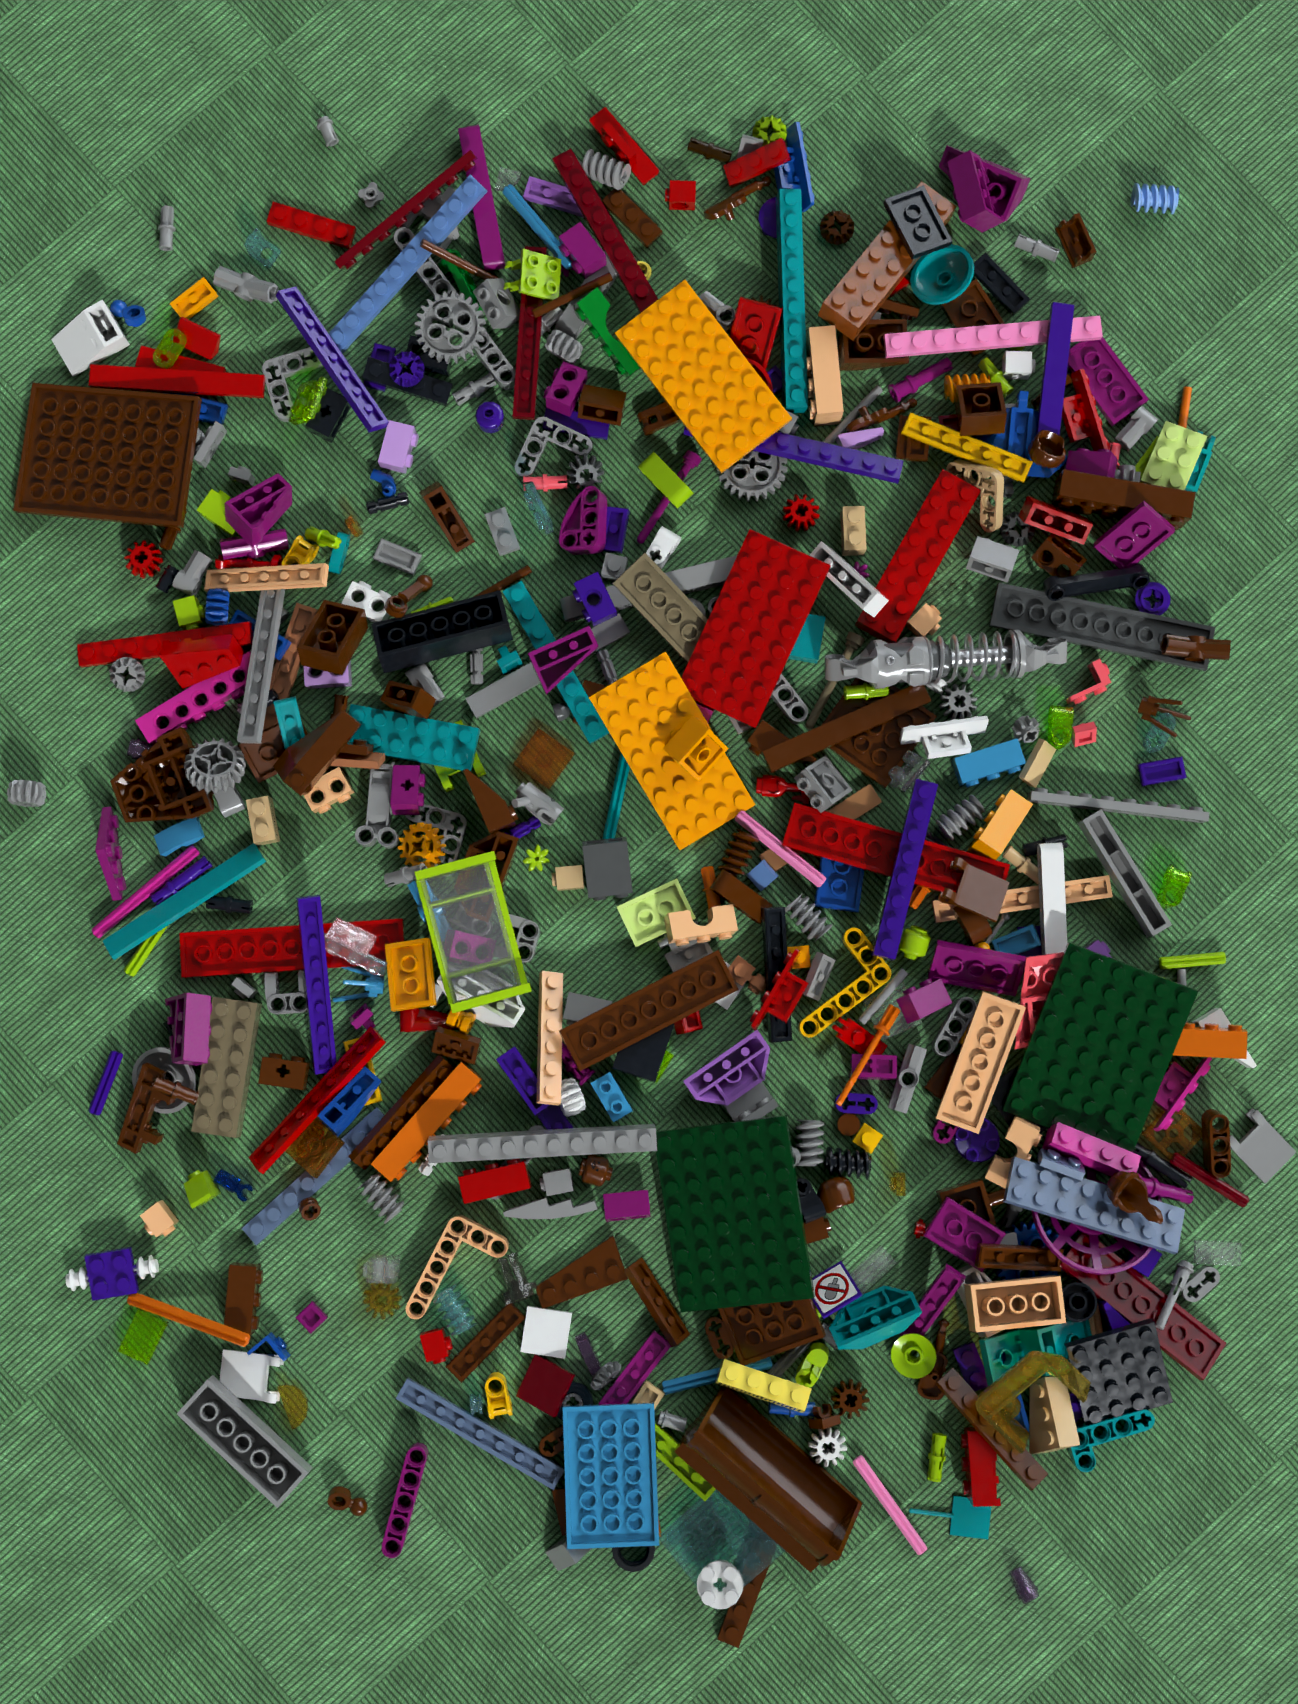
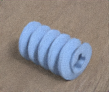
(1155, 197)

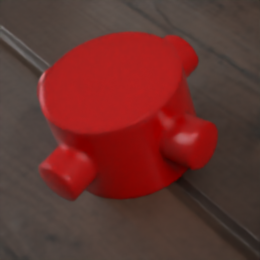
(919, 1228)

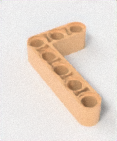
(446, 1258)

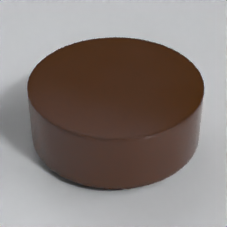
(848, 1124)

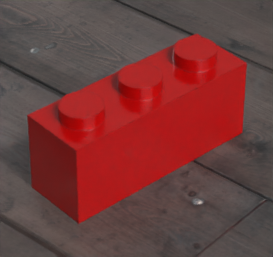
(1055, 520)
(494, 1180)

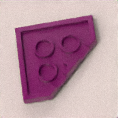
(110, 853)

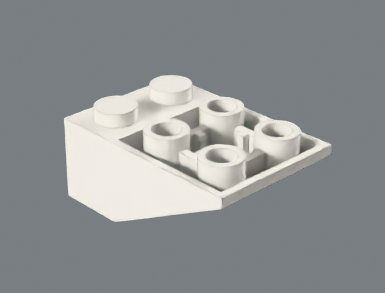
(89, 338)

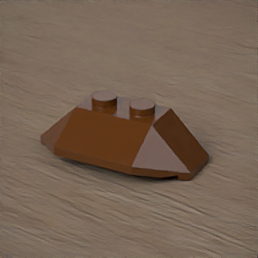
(504, 848)

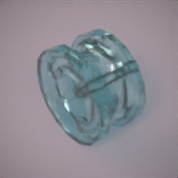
(476, 1403)

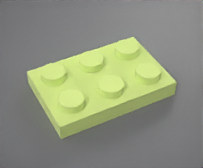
(1173, 457)
(646, 913)

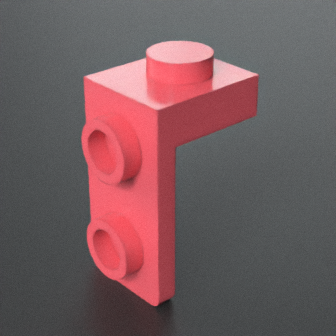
(1100, 674)

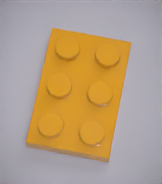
(410, 974)

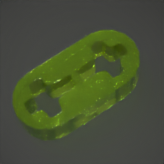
(173, 352)

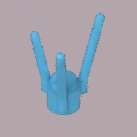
(374, 985)

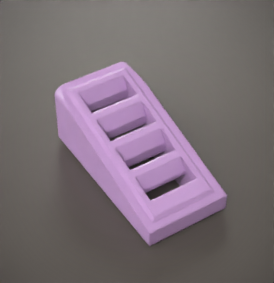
(859, 439)

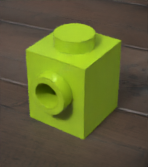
(189, 612)

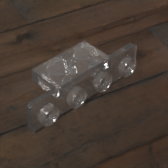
(354, 946)

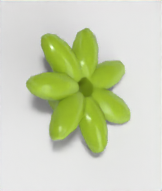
(536, 858)

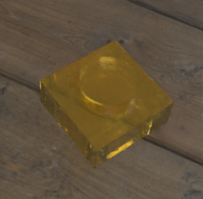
(897, 1183)

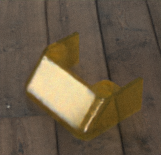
(999, 1400)

